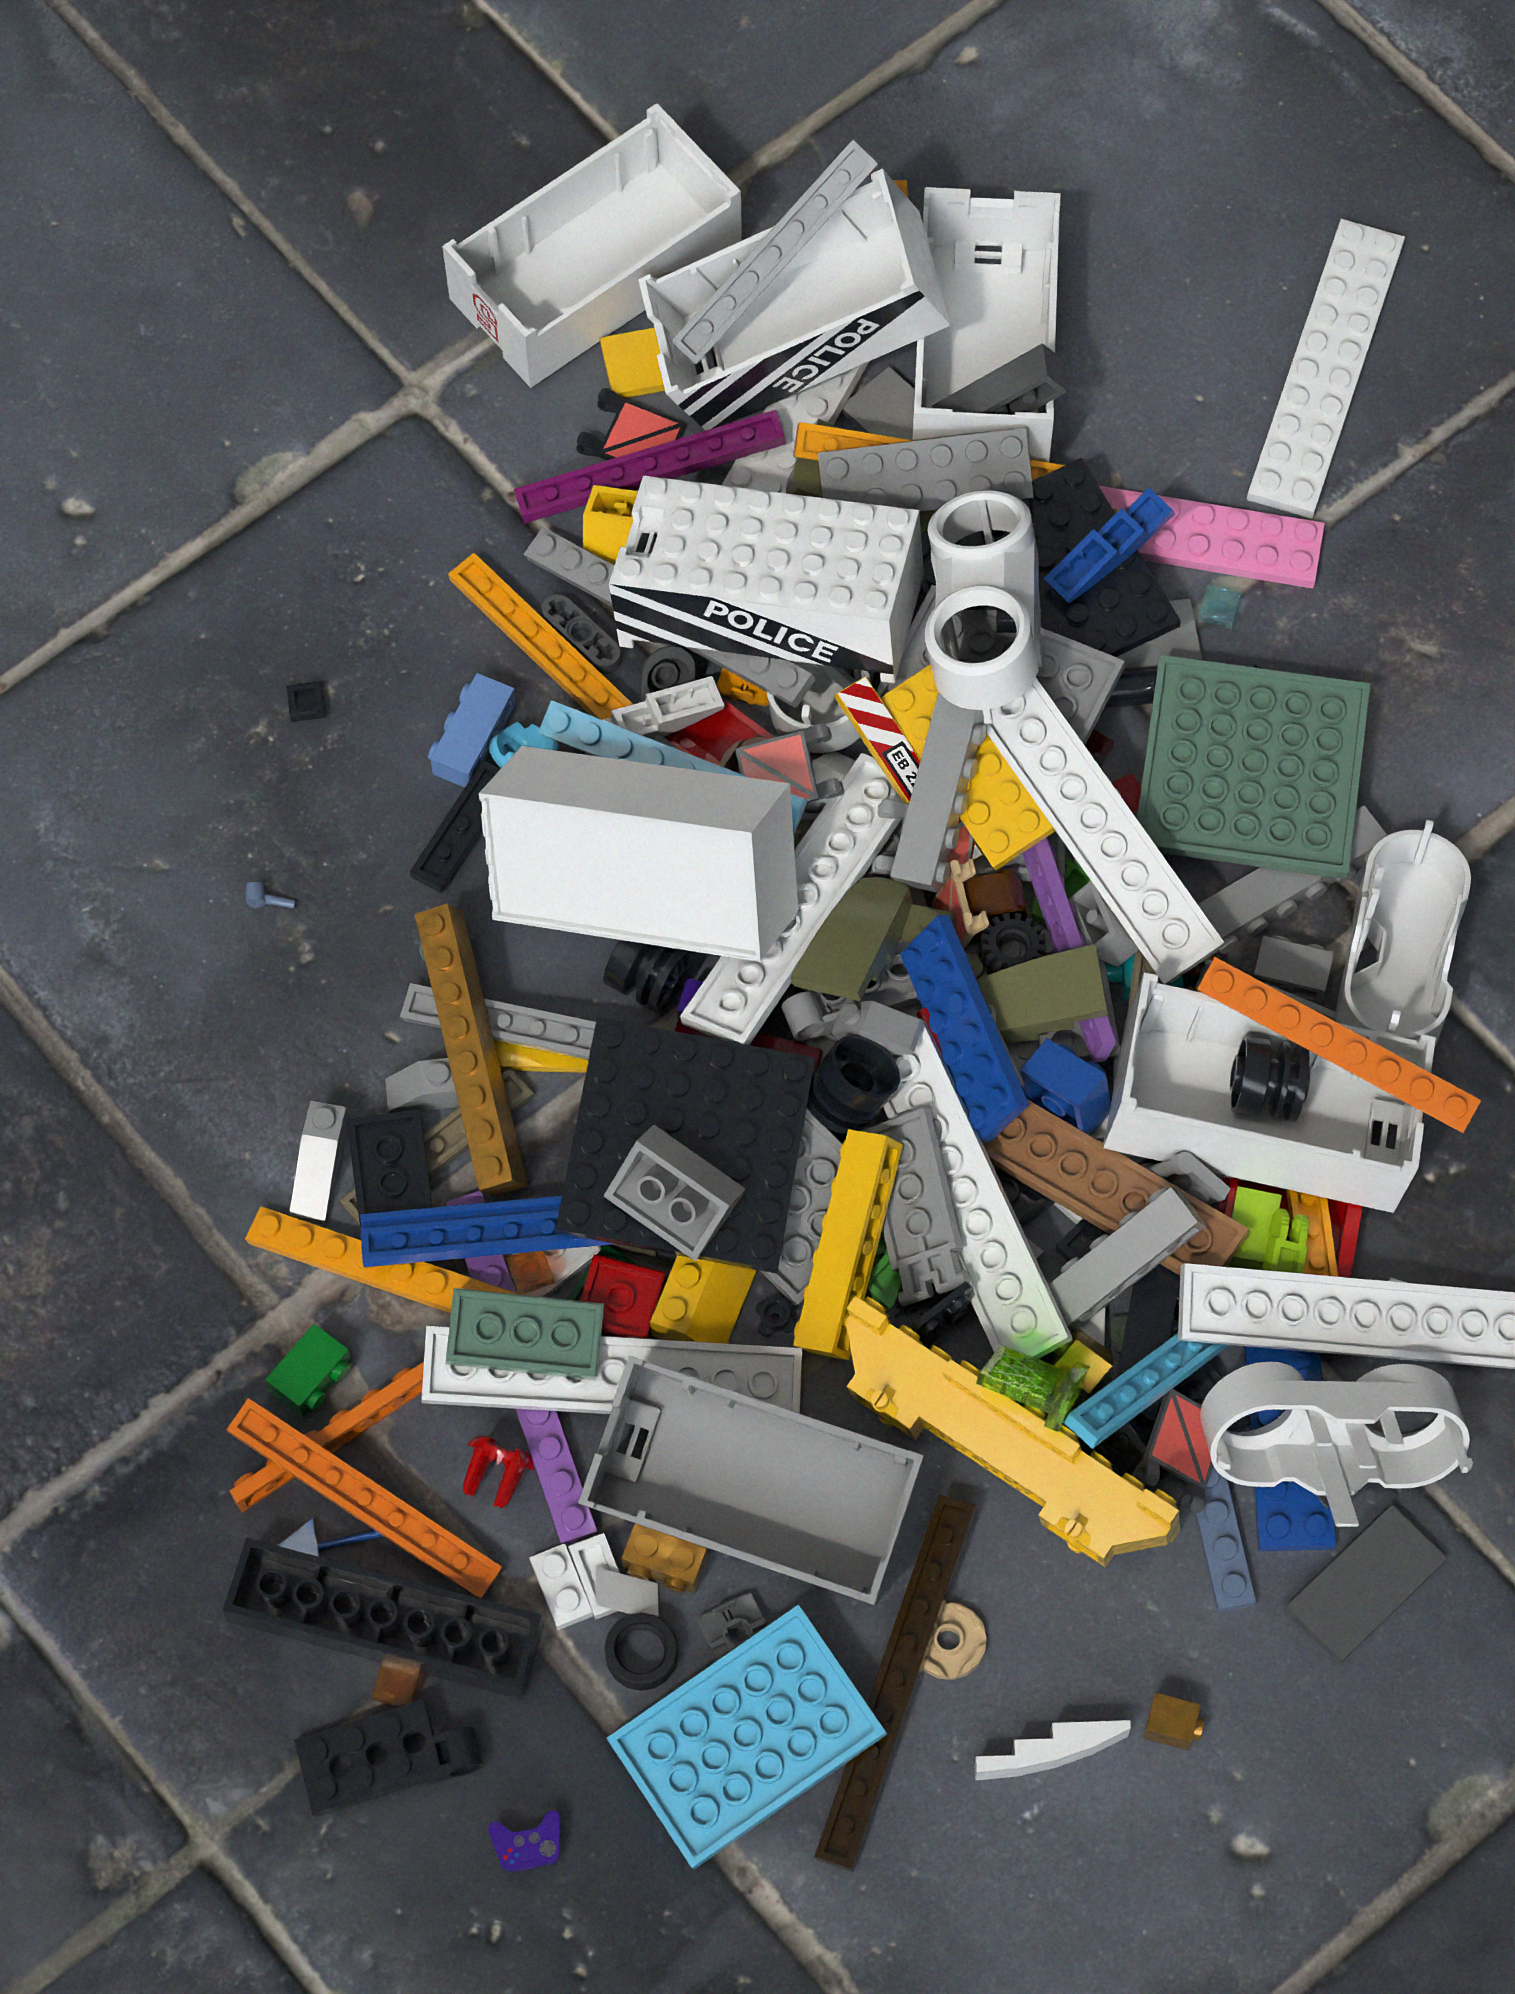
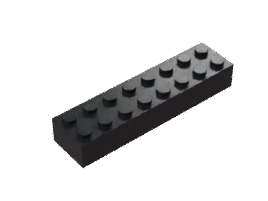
(384, 1618)

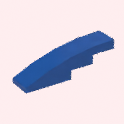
(1110, 546)

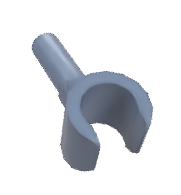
(257, 898)

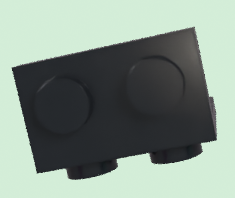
(934, 1313)

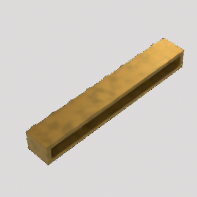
(471, 1050)

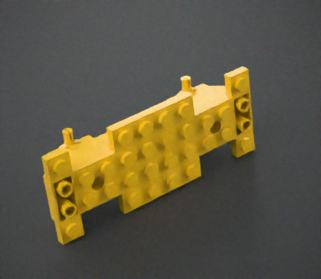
(930, 1391)

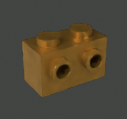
(664, 1559)

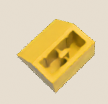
(607, 521)

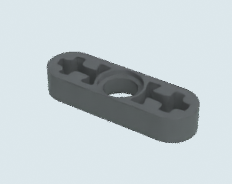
(578, 619)

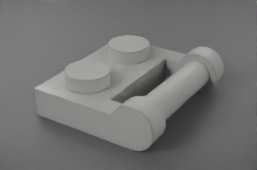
(1191, 1177)

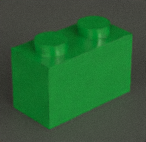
(309, 1371)

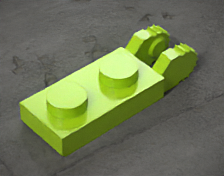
(1284, 1254)

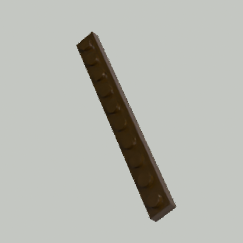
(897, 1680)

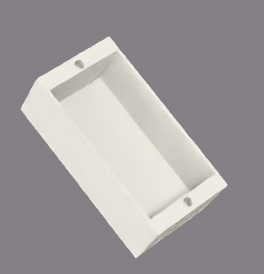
(640, 852)

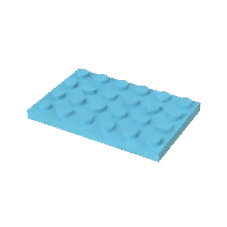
(746, 1736)

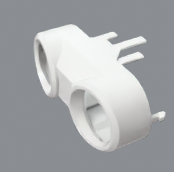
(991, 575)
(1324, 1433)

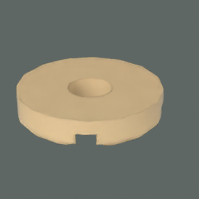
(968, 1653)

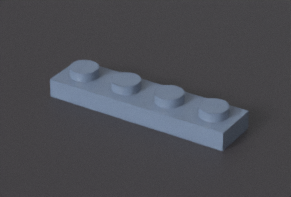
(1223, 1547)

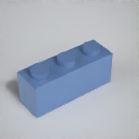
(468, 731)

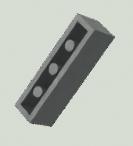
(1013, 387)

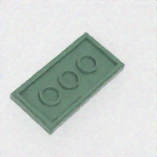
(524, 1334)

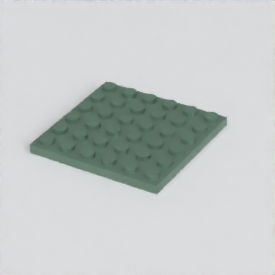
(1253, 766)

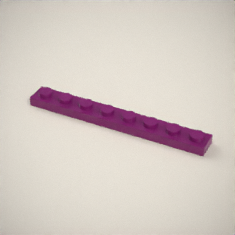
(661, 461)

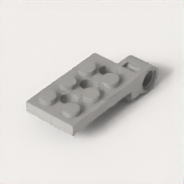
(814, 1016)

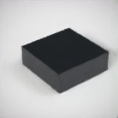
(306, 701)

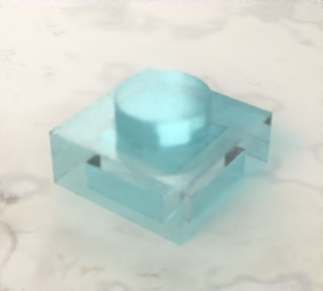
(1219, 606)

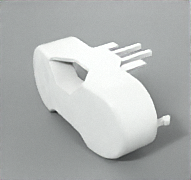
(1411, 915)

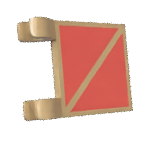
(954, 900)

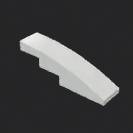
(669, 709)
(1066, 1744)

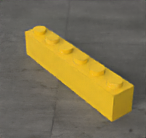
(847, 1241)

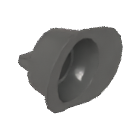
(666, 669)

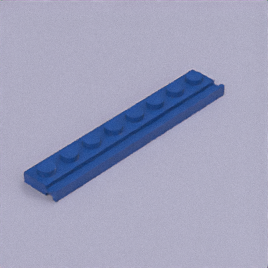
(464, 1232)

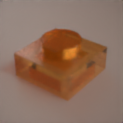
(530, 1271)
(395, 1684)

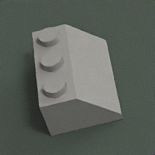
(674, 1192)

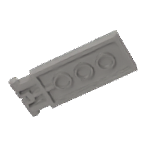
(920, 1214)

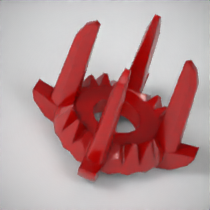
(487, 1451)

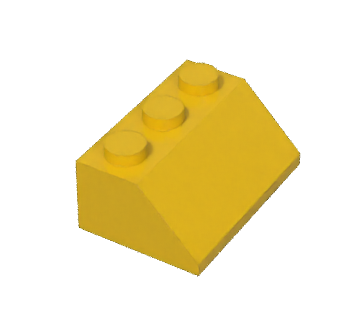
(701, 1301)

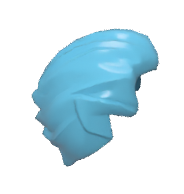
(509, 740)

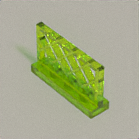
(1034, 1383)

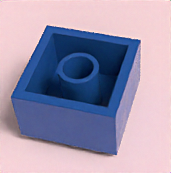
(1067, 1086)

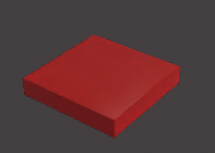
(628, 1295)

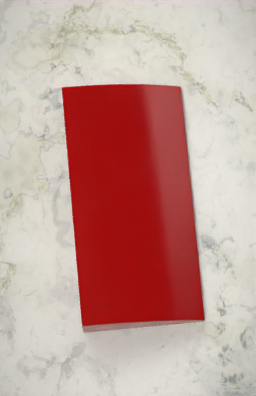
(716, 733)

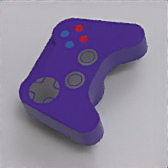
(530, 1847)

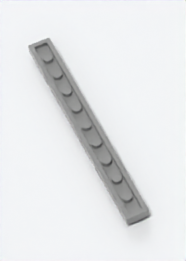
(593, 575)

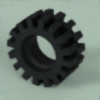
(1010, 929)

